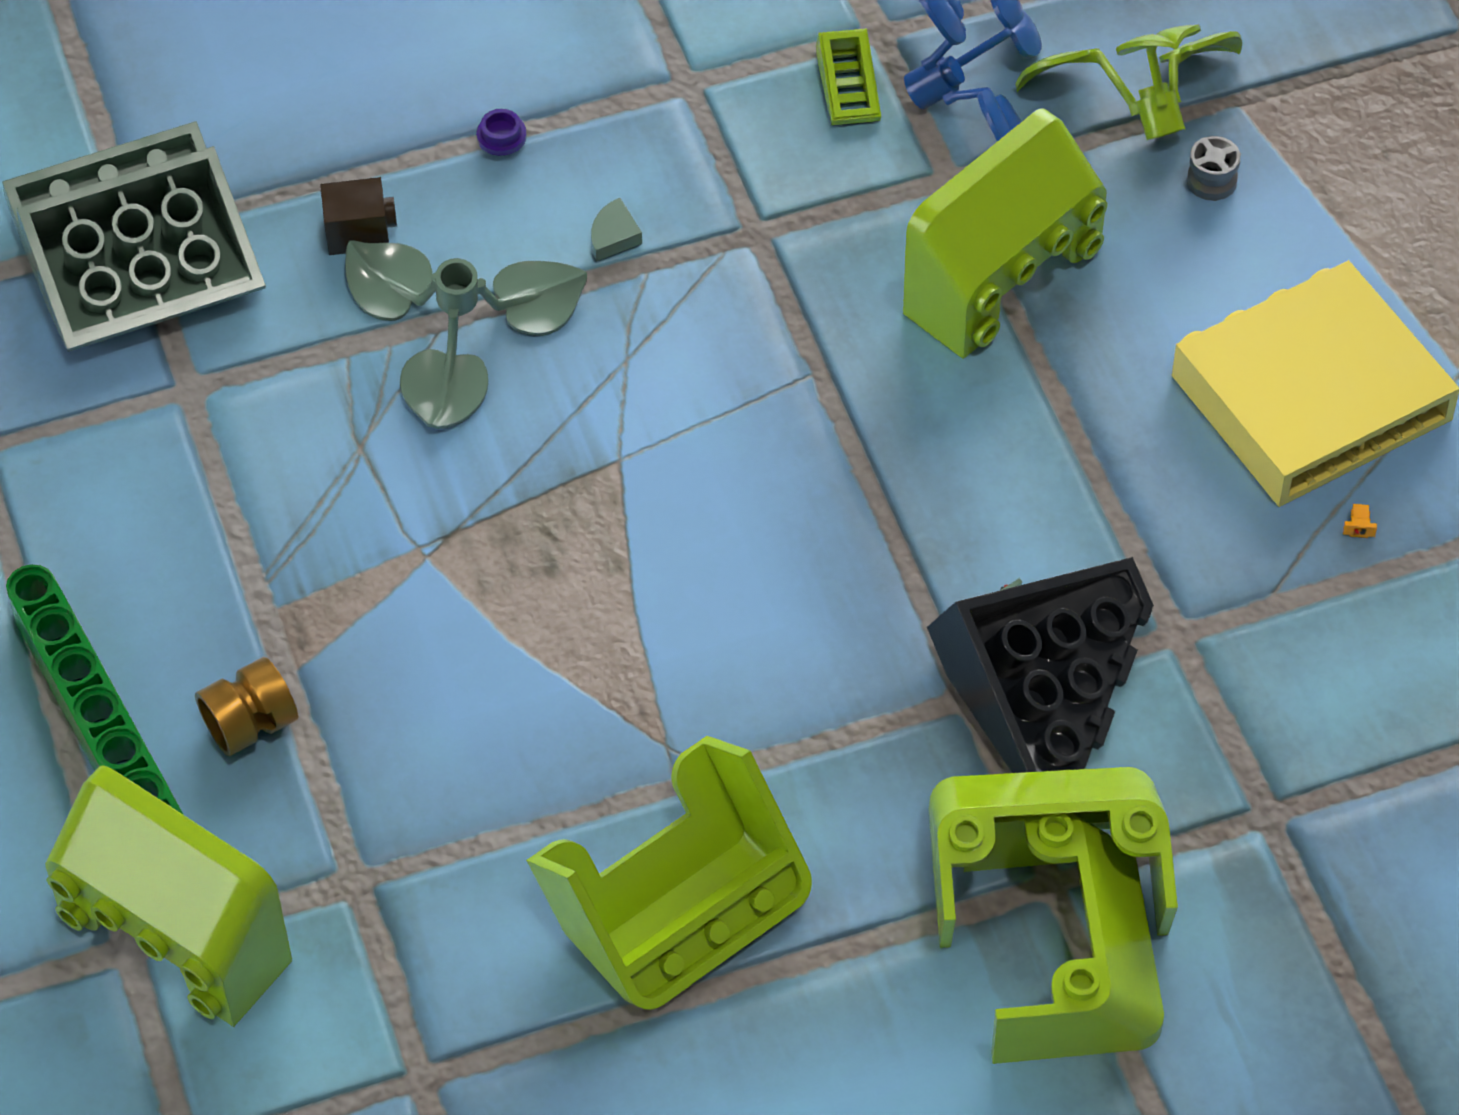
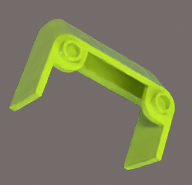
(1108, 798)
(1097, 1001)

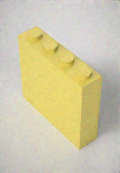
(1314, 382)

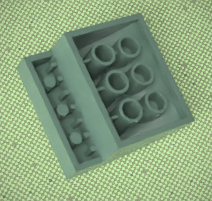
(133, 235)

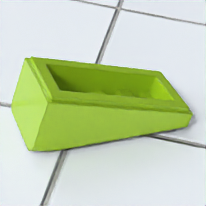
(840, 45)

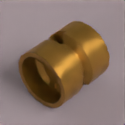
(246, 706)

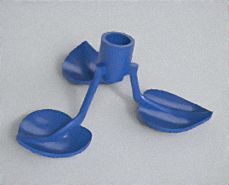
(940, 77)

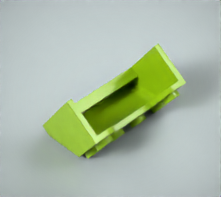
(996, 226)
(173, 889)
(688, 890)

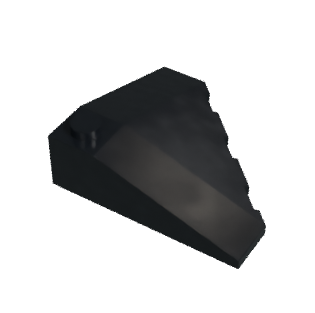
(1045, 661)

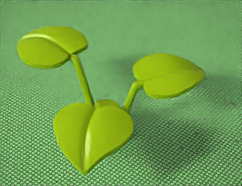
(1158, 103)

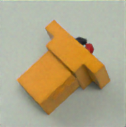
(1360, 523)

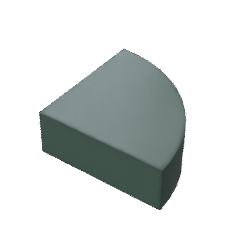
(614, 231)

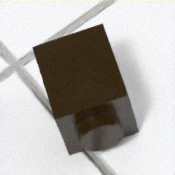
(356, 213)

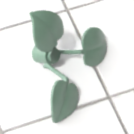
(452, 386)

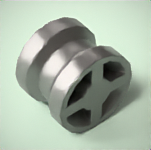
(1213, 168)

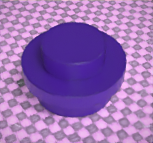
(501, 132)

